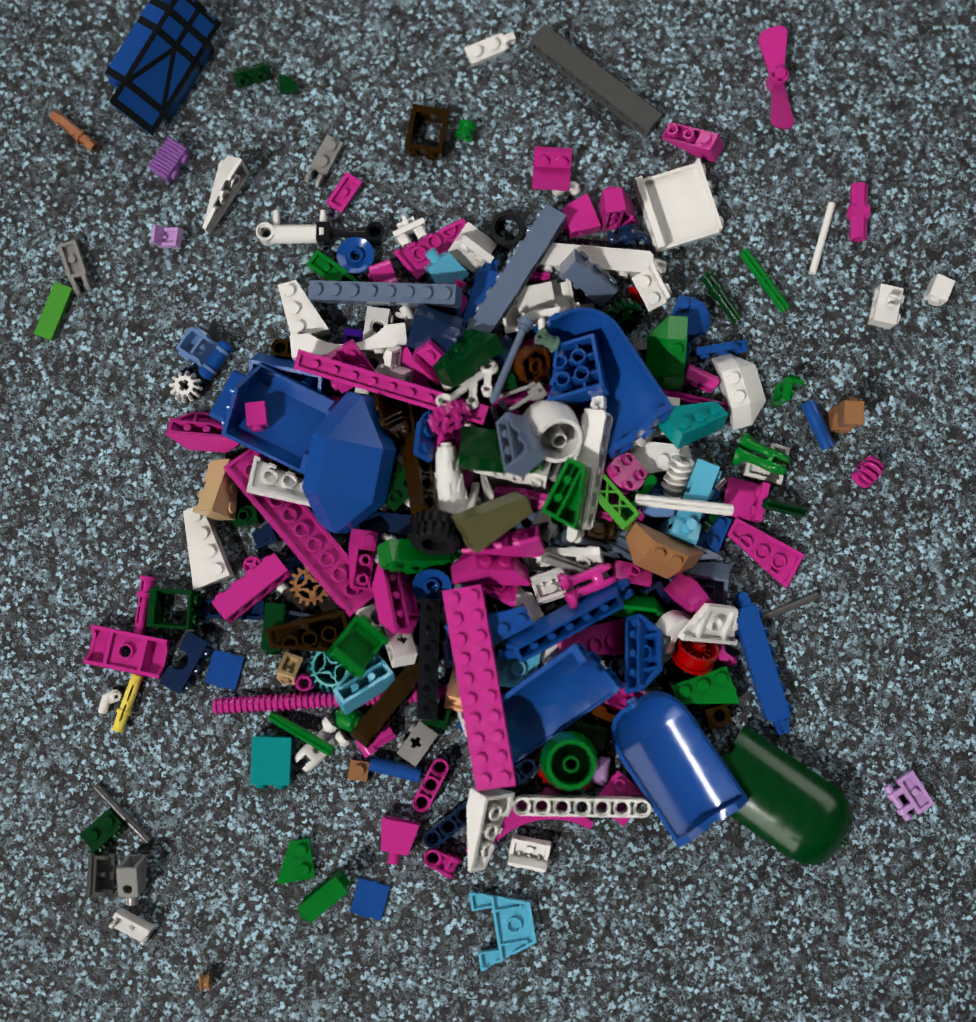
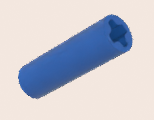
(818, 424)
(395, 768)

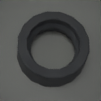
(507, 215)

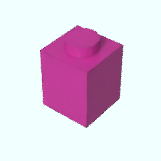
(256, 416)

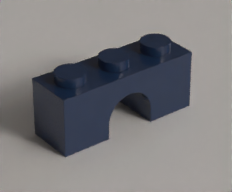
(196, 649)

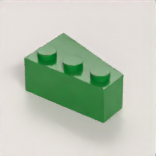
(569, 494)
(706, 689)

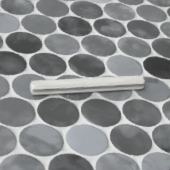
(684, 504)

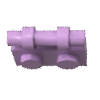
(913, 790)

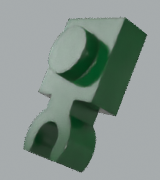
(709, 521)

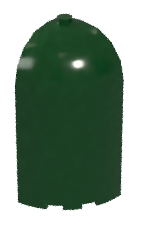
(787, 801)

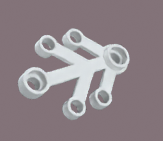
(472, 385)

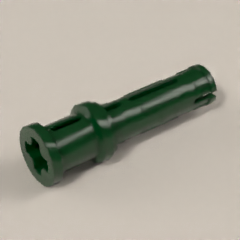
(718, 287)

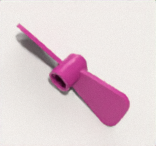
(773, 49)

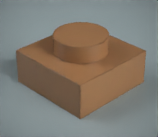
(358, 770)

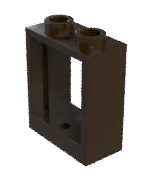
(432, 115)

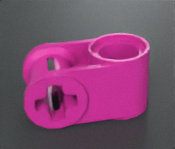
(443, 862)

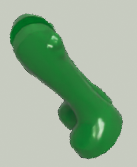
(765, 463)

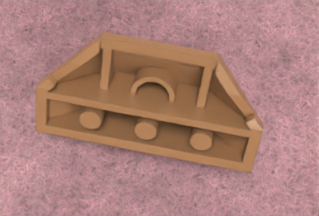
(660, 552)

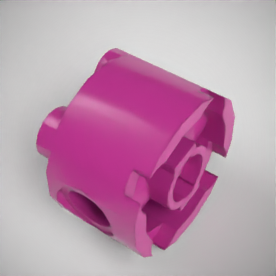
(625, 473)

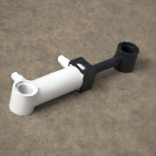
(318, 233)

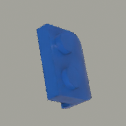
(698, 315)

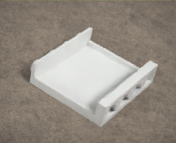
(678, 206)

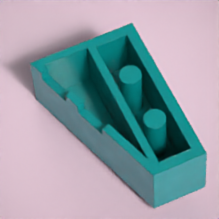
(693, 422)

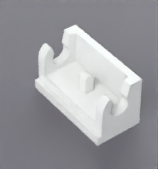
(132, 925)

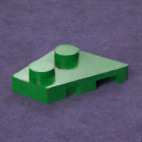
(298, 862)

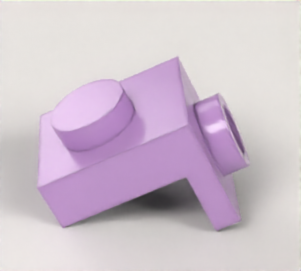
(166, 237)

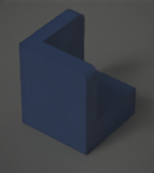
(265, 537)

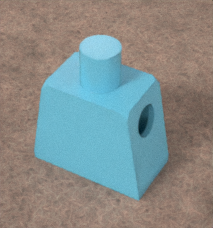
(443, 268)
(682, 529)

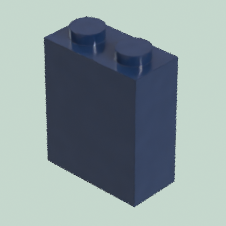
(434, 325)

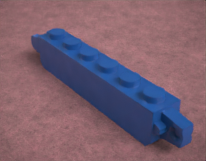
(482, 281)
(565, 622)
(761, 665)

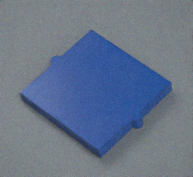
(224, 669)
(370, 899)

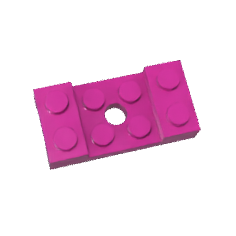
(147, 653)

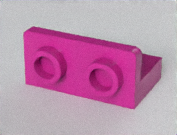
(425, 357)

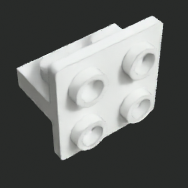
(472, 248)

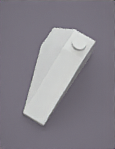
(484, 820)

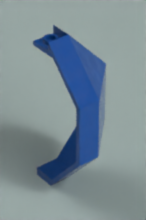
(348, 464)

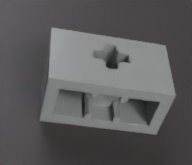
(412, 753)

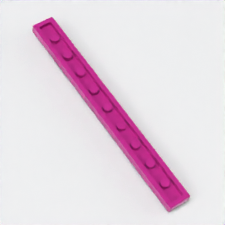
(377, 382)

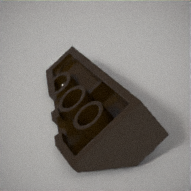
(308, 633)

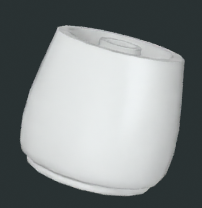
(555, 429)

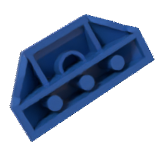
(642, 652)

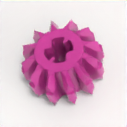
(867, 471)

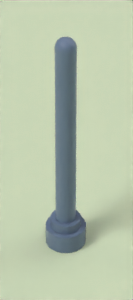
(524, 324)

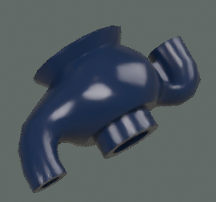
(628, 235)

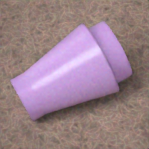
(602, 773)

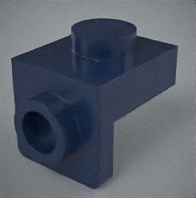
(657, 591)

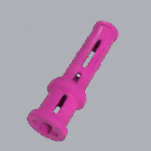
(142, 608)

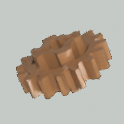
(312, 594)

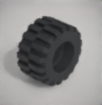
(435, 533)

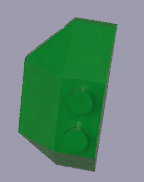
(668, 352)
(642, 604)

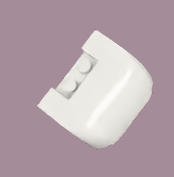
(540, 301)

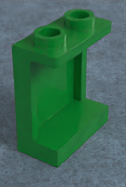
(357, 645)

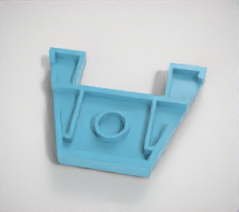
(512, 925)

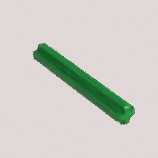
(764, 280)
(301, 733)

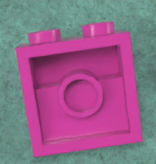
(349, 354)

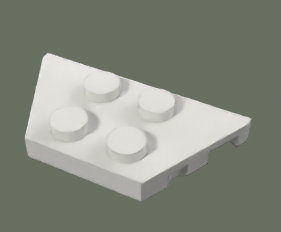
(712, 625)

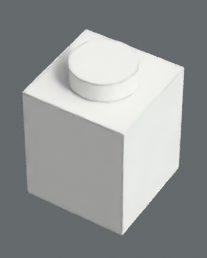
(939, 290)

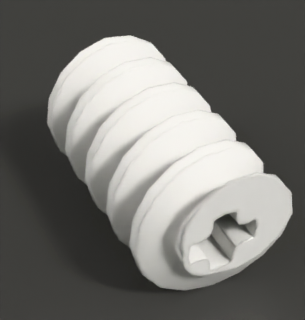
(677, 476)

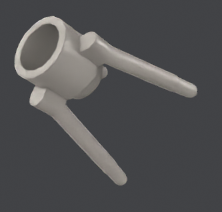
(535, 393)

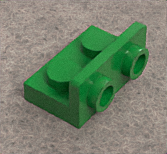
(785, 389)

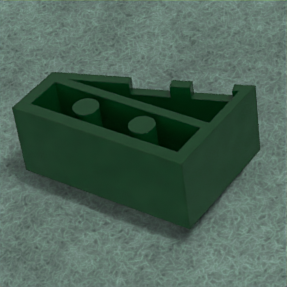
(466, 356)

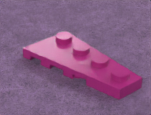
(414, 256)
(771, 554)
(602, 638)

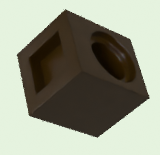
(708, 714)

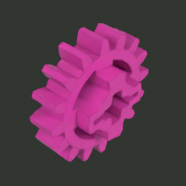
(449, 417)

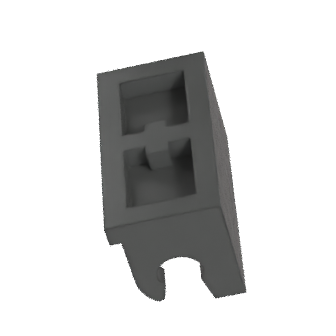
(101, 874)

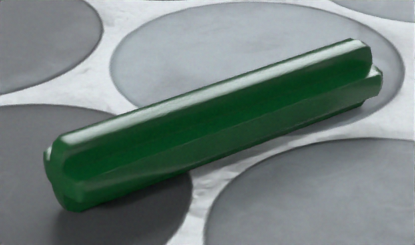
(783, 507)

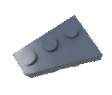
(518, 445)

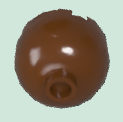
(531, 363)

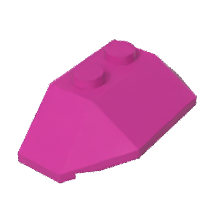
(199, 433)
(489, 570)
(395, 601)

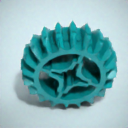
(319, 671)

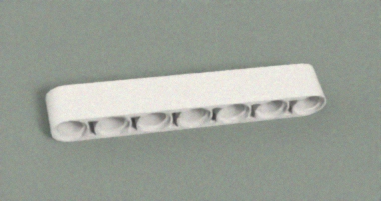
(590, 810)

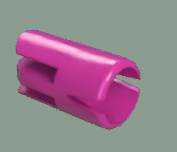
(701, 379)

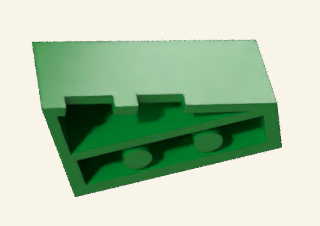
(403, 557)

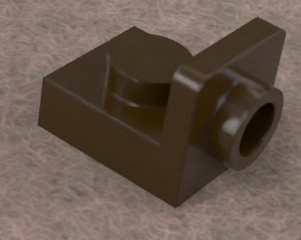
(602, 531)

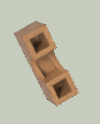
(846, 415)

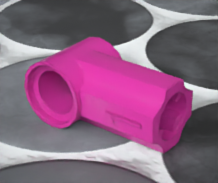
(386, 736)

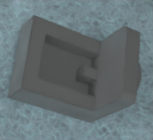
(548, 525)

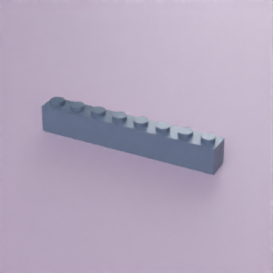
(518, 270)
(385, 293)

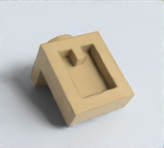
(289, 668)

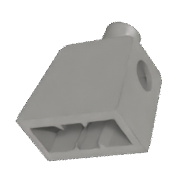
(132, 877)

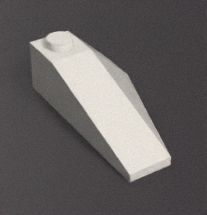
(228, 181)

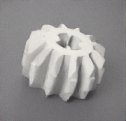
(180, 392)

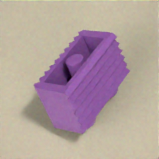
(170, 160)

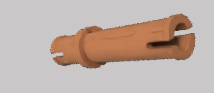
(80, 136)

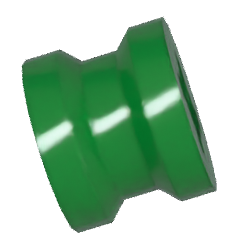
(465, 130)

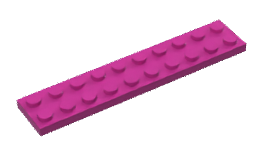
(305, 538)
(479, 687)

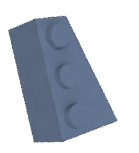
(588, 277)

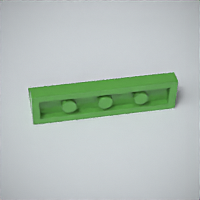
(612, 510)

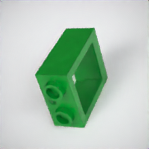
(324, 896)

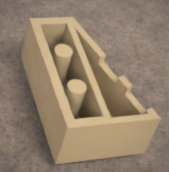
(219, 494)

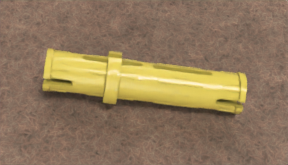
(119, 724)

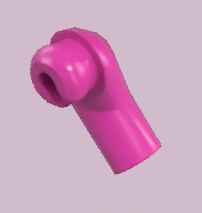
(724, 657)

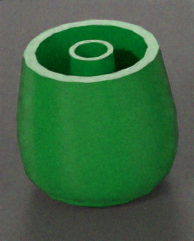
(575, 773)

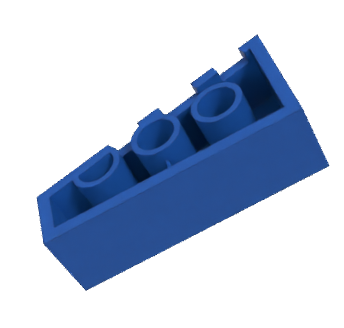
(506, 622)

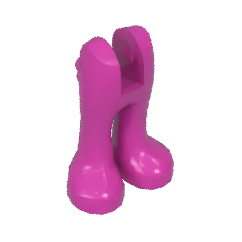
(594, 573)

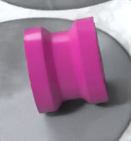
(251, 562)

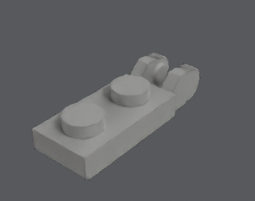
(324, 160)
(74, 265)

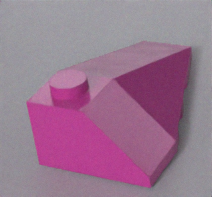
(516, 543)

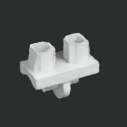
(407, 228)

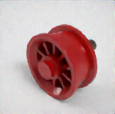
(695, 657)

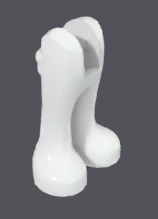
(317, 756)

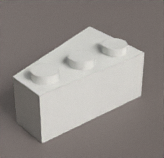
(300, 312)

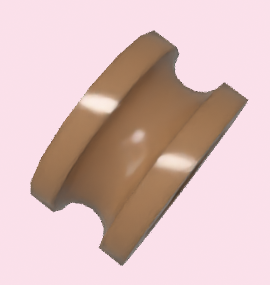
(205, 981)

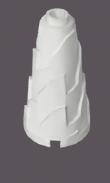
(449, 480)

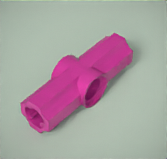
(858, 212)
(536, 497)

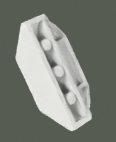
(740, 389)

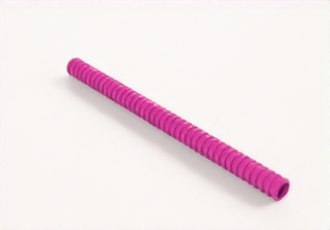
(291, 701)

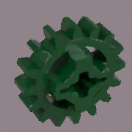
(626, 314)

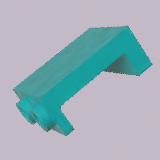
(271, 761)

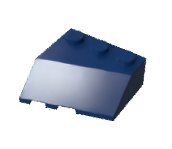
(578, 371)

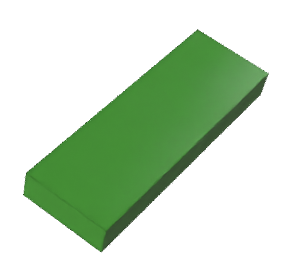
(53, 311)

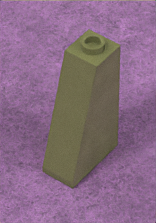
(491, 519)

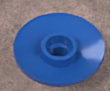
(355, 246)
(425, 590)

